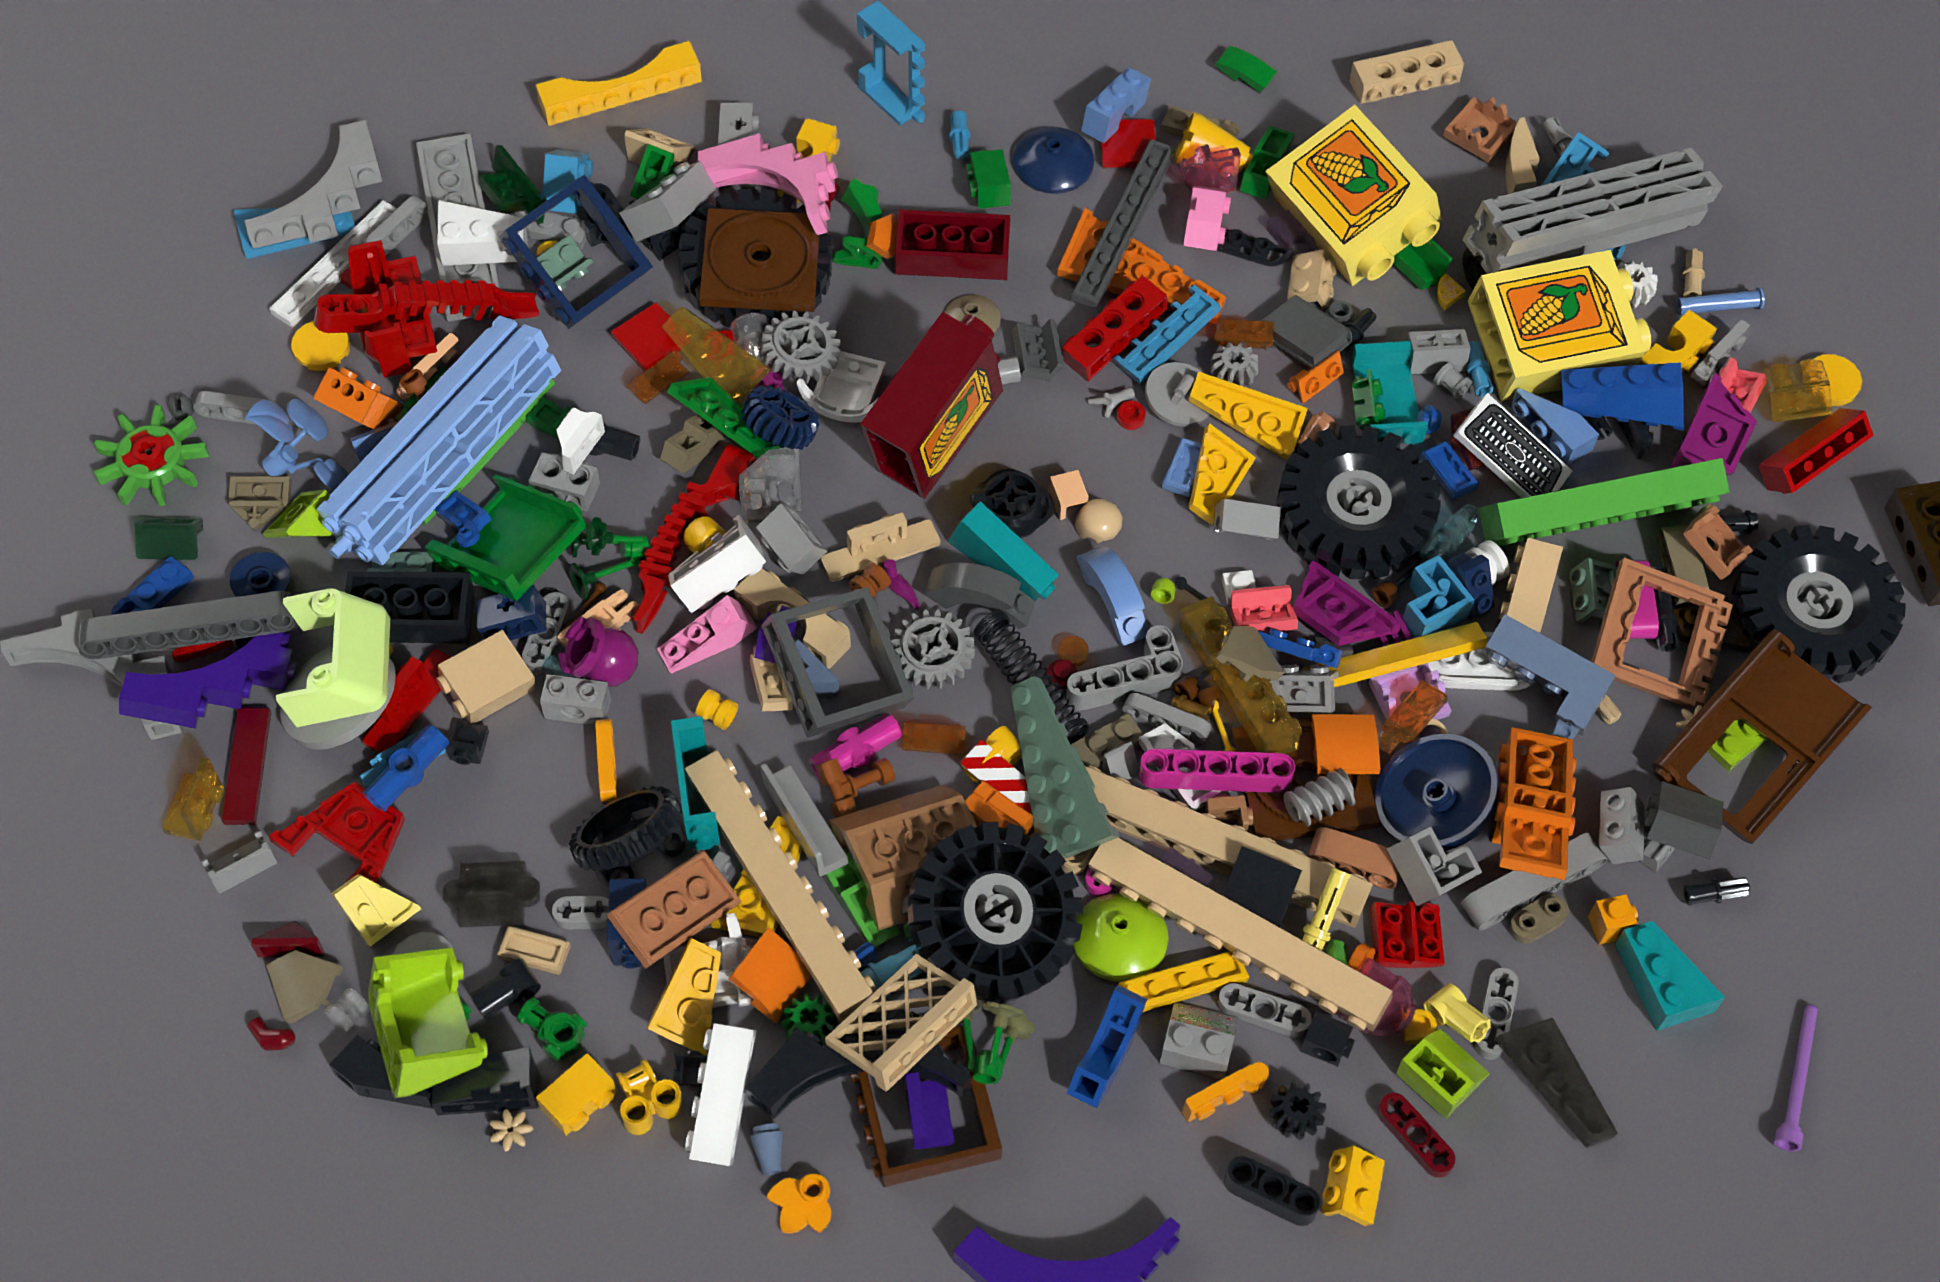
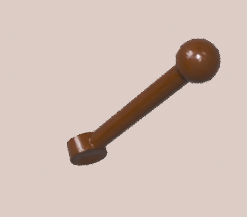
(598, 589)

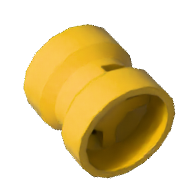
(717, 709)

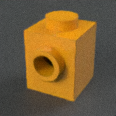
(1611, 917)

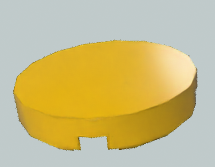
(319, 349)
(1843, 378)

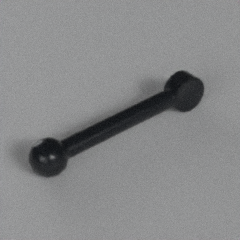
(1181, 583)

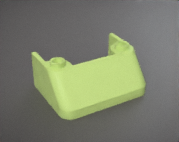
(360, 658)

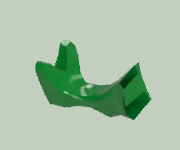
(864, 202)

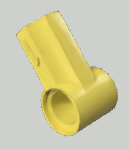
(1452, 1008)

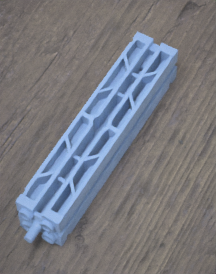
(438, 441)

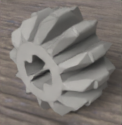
(1235, 364)

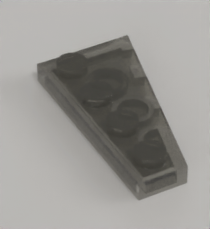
(1556, 1074)

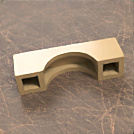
(766, 594)

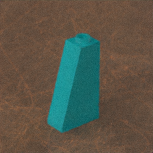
(995, 545)

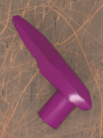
(900, 584)

